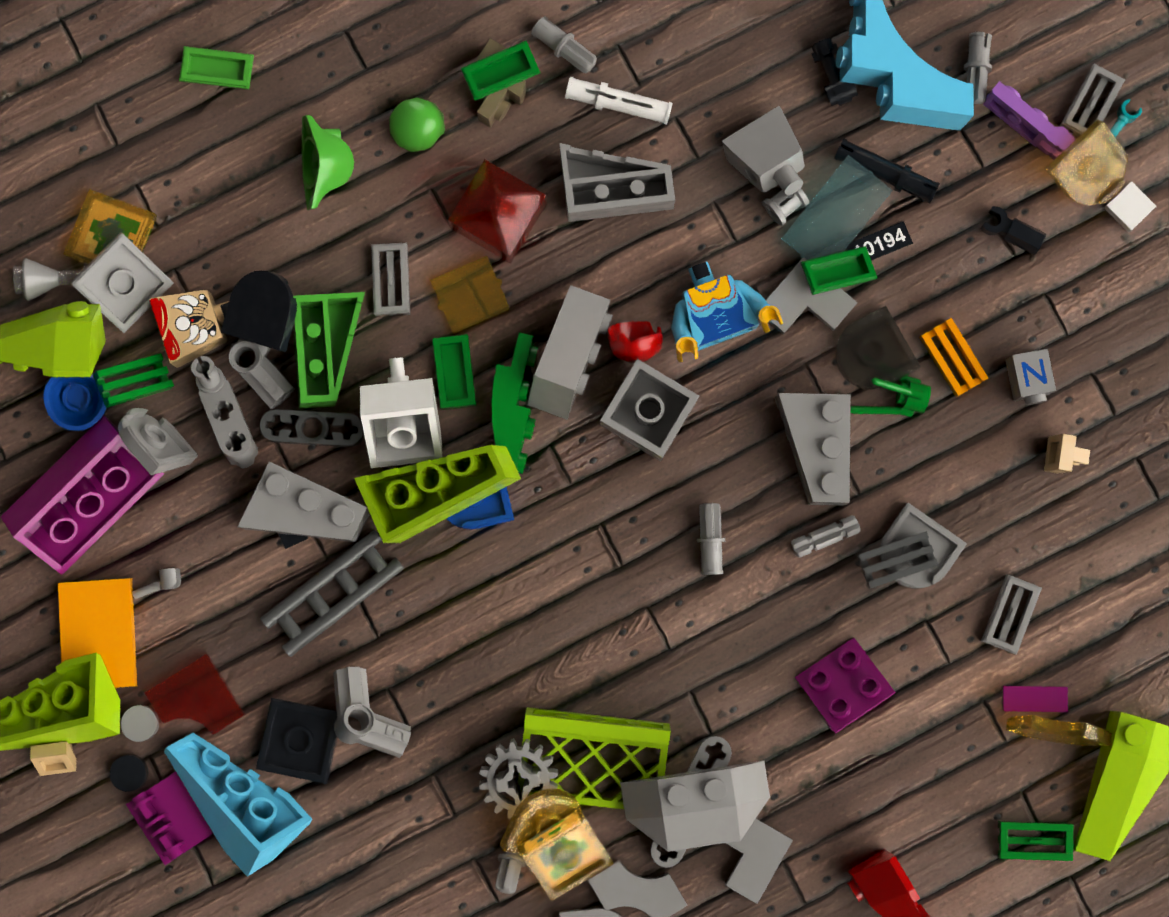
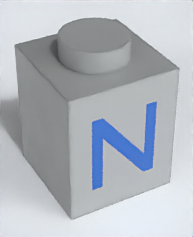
(1031, 376)

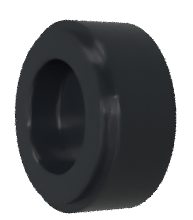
(129, 773)

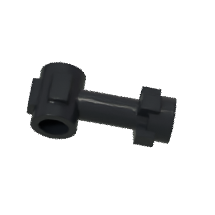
(836, 91)

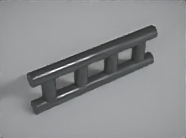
(327, 615)

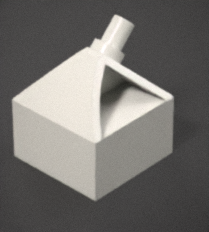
(400, 419)

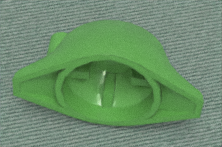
(325, 161)

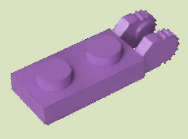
(1028, 121)

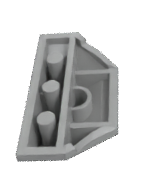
(697, 805)

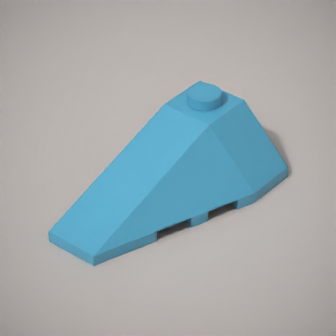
(242, 811)

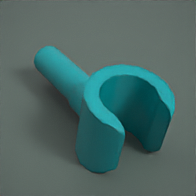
(1124, 118)

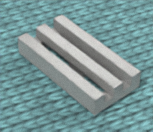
(1078, 128)
(391, 309)
(997, 611)

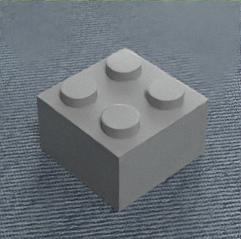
(649, 410)

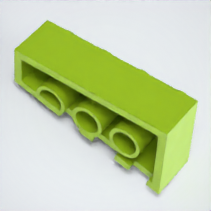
(430, 491)

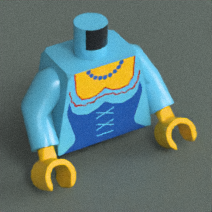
(717, 311)

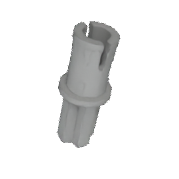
(564, 45)
(978, 64)
(710, 539)

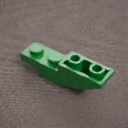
(510, 421)

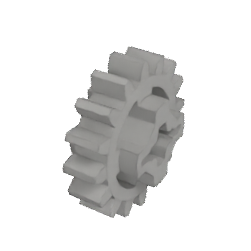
(504, 780)

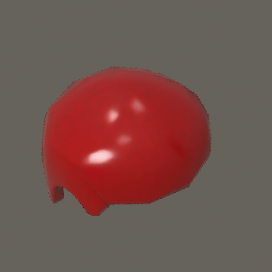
(634, 340)

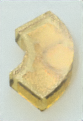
(1059, 731)

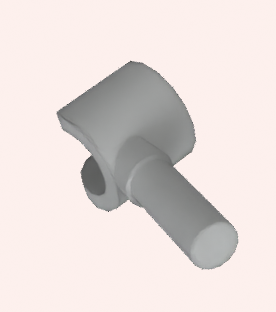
(169, 579)

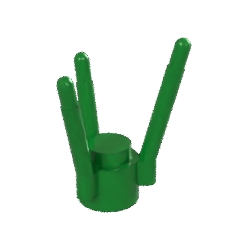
(910, 394)

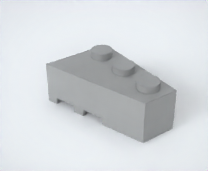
(613, 185)
(569, 351)
(820, 443)
(300, 507)

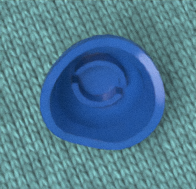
(73, 402)

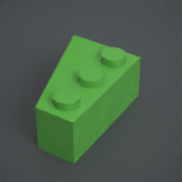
(322, 344)

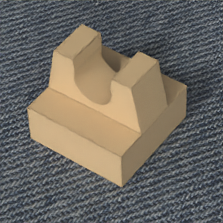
(1063, 454)
(53, 758)

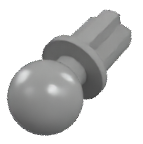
(509, 872)

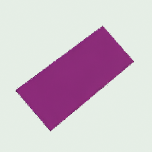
(1035, 699)

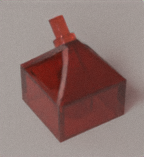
(497, 211)

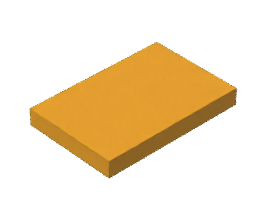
(100, 620)

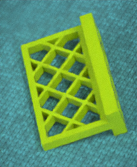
(598, 729)

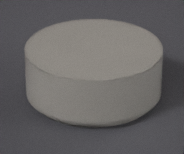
(140, 723)

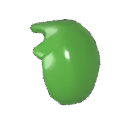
(416, 124)

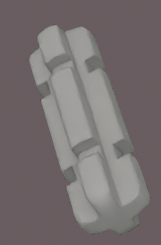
(825, 536)

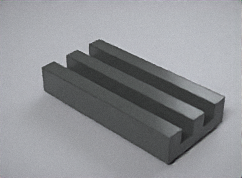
(926, 550)

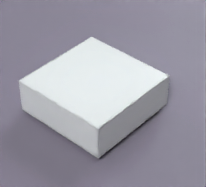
(1130, 207)

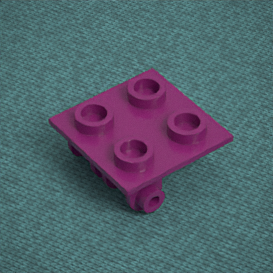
(845, 685)
(169, 818)

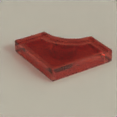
(196, 694)

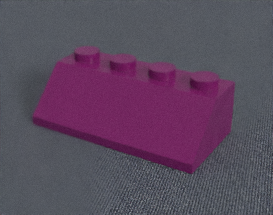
(79, 497)

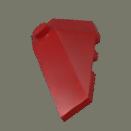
(885, 887)

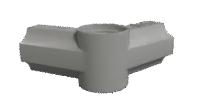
(262, 375)
(353, 701)

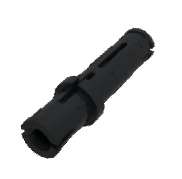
(889, 172)

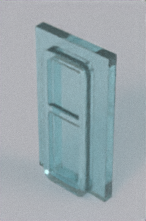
(837, 211)

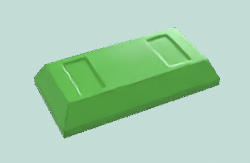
(216, 67)

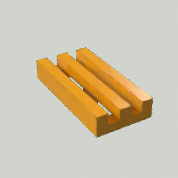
(964, 348)

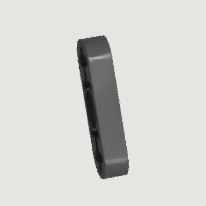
(285, 435)

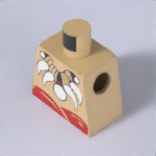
(189, 324)

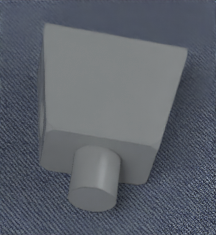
(767, 153)

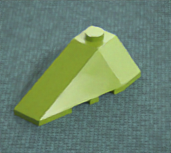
(57, 340)
(68, 705)
(1122, 782)

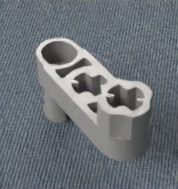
(217, 394)

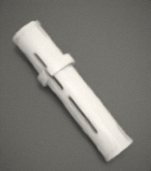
(618, 100)

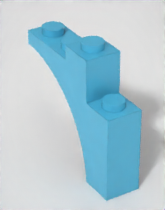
(906, 84)

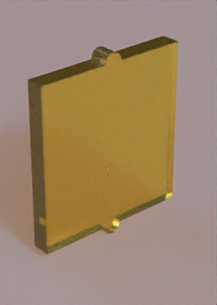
(470, 294)

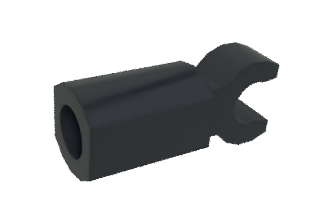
(1015, 231)

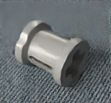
(780, 213)

